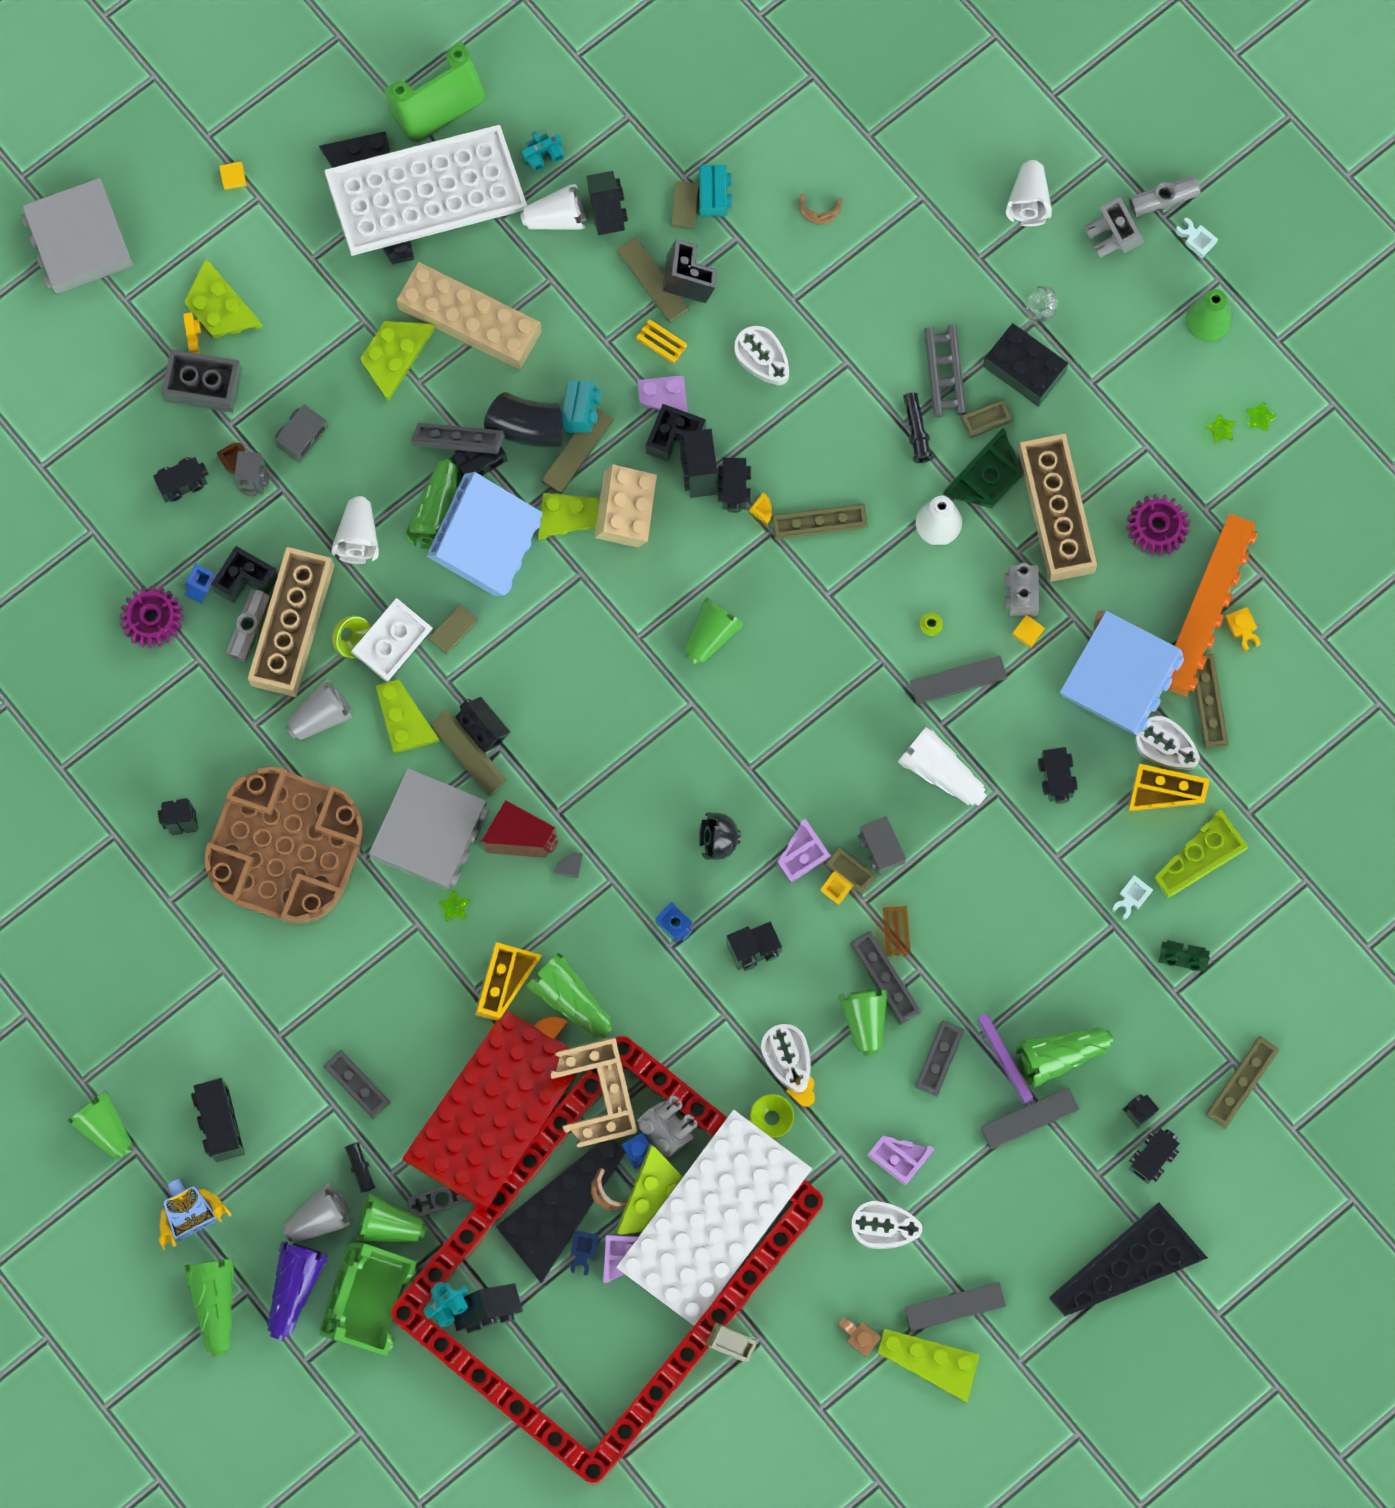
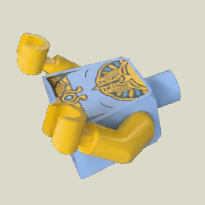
(188, 1212)

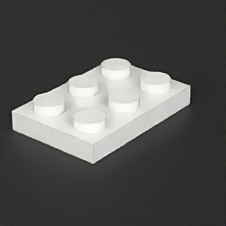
(391, 640)

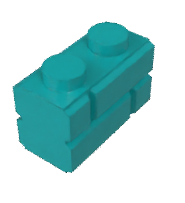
(713, 190)
(580, 406)

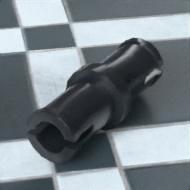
(360, 1167)

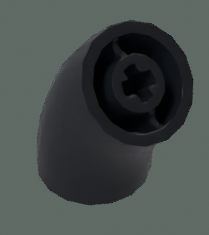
(526, 421)

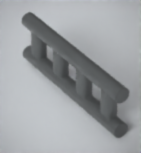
(953, 359)

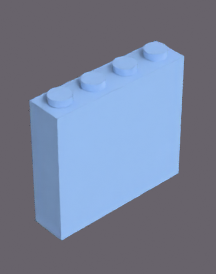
(485, 534)
(1122, 673)

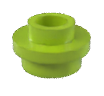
(931, 631)

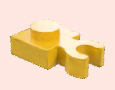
(192, 329)
(1242, 625)

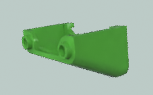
(439, 100)
(364, 1297)

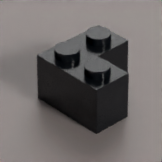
(605, 197)
(686, 277)
(669, 428)
(243, 570)
(753, 945)
(487, 1307)

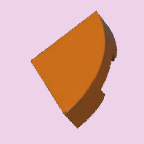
(551, 1026)

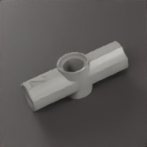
(1177, 191)
(254, 612)

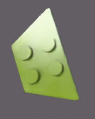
(218, 304)
(394, 352)
(651, 1189)

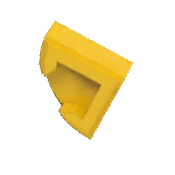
(762, 509)

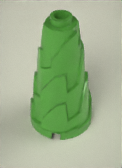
(433, 504)
(568, 994)
(1057, 1053)
(212, 1298)

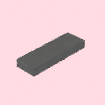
(939, 1058)
(357, 1084)

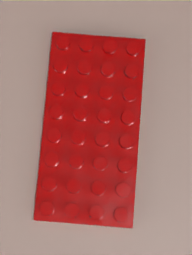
(491, 1111)

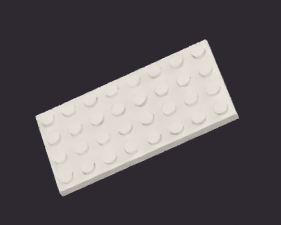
(425, 190)
(714, 1217)

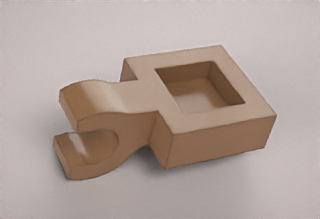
(861, 1338)

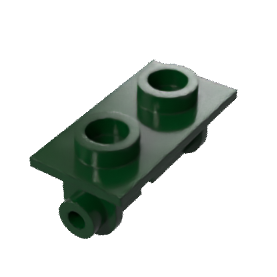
(1194, 959)

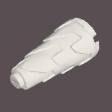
(939, 766)

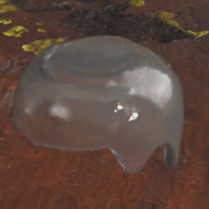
(1041, 304)

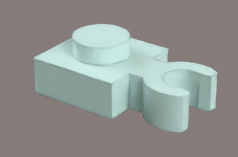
(1199, 239)
(1134, 895)

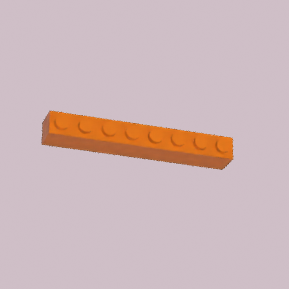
(1211, 599)

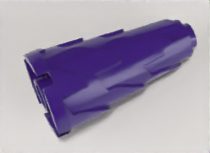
(295, 1277)

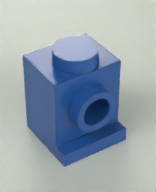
(199, 583)
(664, 920)
(636, 1149)

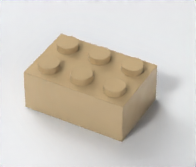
(625, 506)

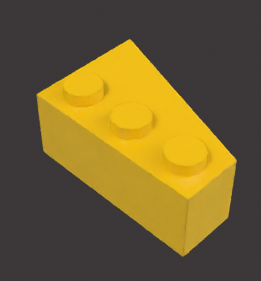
(1165, 789)

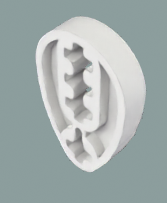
(769, 344)
(1171, 732)
(800, 1063)
(879, 1239)

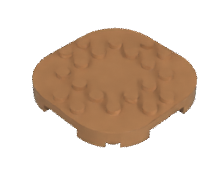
(284, 845)

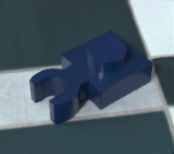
(584, 1248)

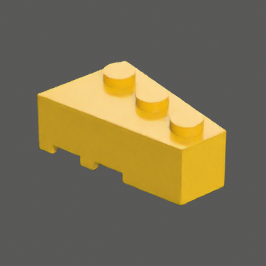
(503, 979)

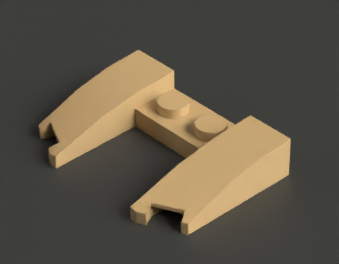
(619, 1116)

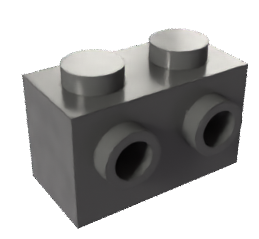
(301, 432)
(251, 473)
(881, 845)

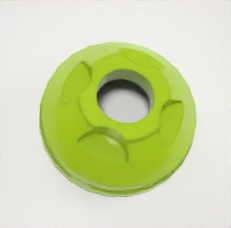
(358, 628)
(776, 1104)

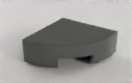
(570, 865)

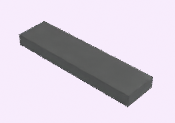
(457, 438)
(958, 680)
(885, 977)
(1029, 1118)
(955, 1306)

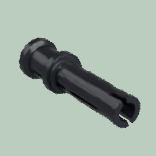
(918, 437)

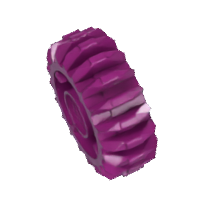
(1153, 538)
(151, 631)

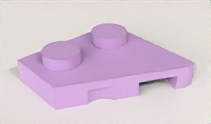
(663, 391)
(802, 853)
(899, 1158)
(615, 1249)

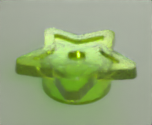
(1266, 415)
(1221, 435)
(454, 900)

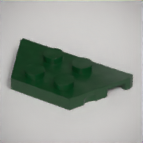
(988, 474)

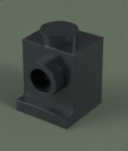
(1140, 1109)

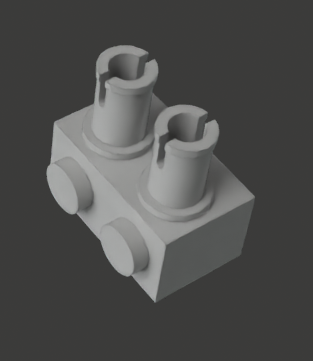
(1118, 219)
(1023, 590)
(665, 1129)

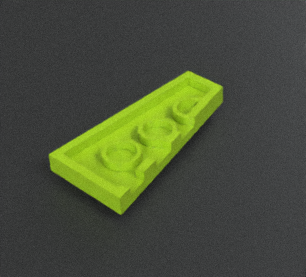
(1207, 851)
(937, 1363)

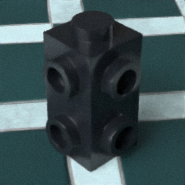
(181, 479)
(734, 490)
(482, 724)
(1058, 781)
(1159, 1149)

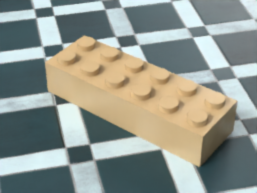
(469, 316)
(1057, 508)
(291, 622)

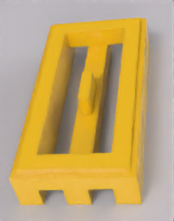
(646, 331)

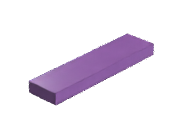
(1005, 1059)

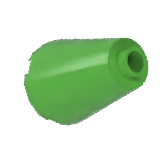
(1209, 316)
(710, 632)
(866, 1018)
(102, 1126)
(388, 1222)

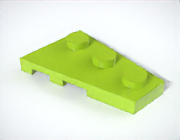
(567, 514)
(403, 718)

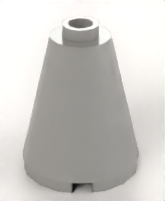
(319, 712)
(319, 1215)

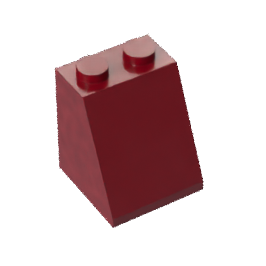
(519, 834)

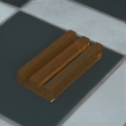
(897, 951)

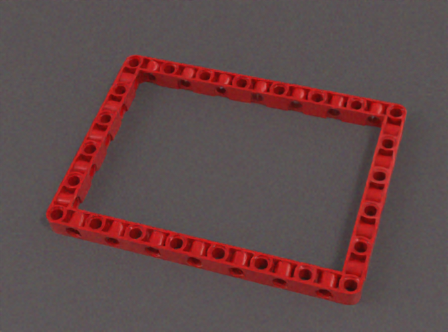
(674, 1369)

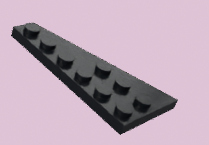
(359, 149)
(550, 1217)
(1137, 1257)

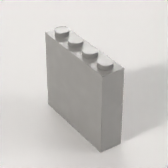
(76, 236)
(429, 830)

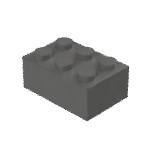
(201, 380)

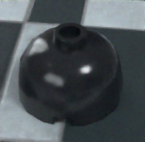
(719, 836)

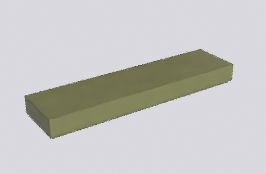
(651, 279)
(575, 454)
(819, 521)
(1210, 706)
(468, 752)
(1242, 1082)

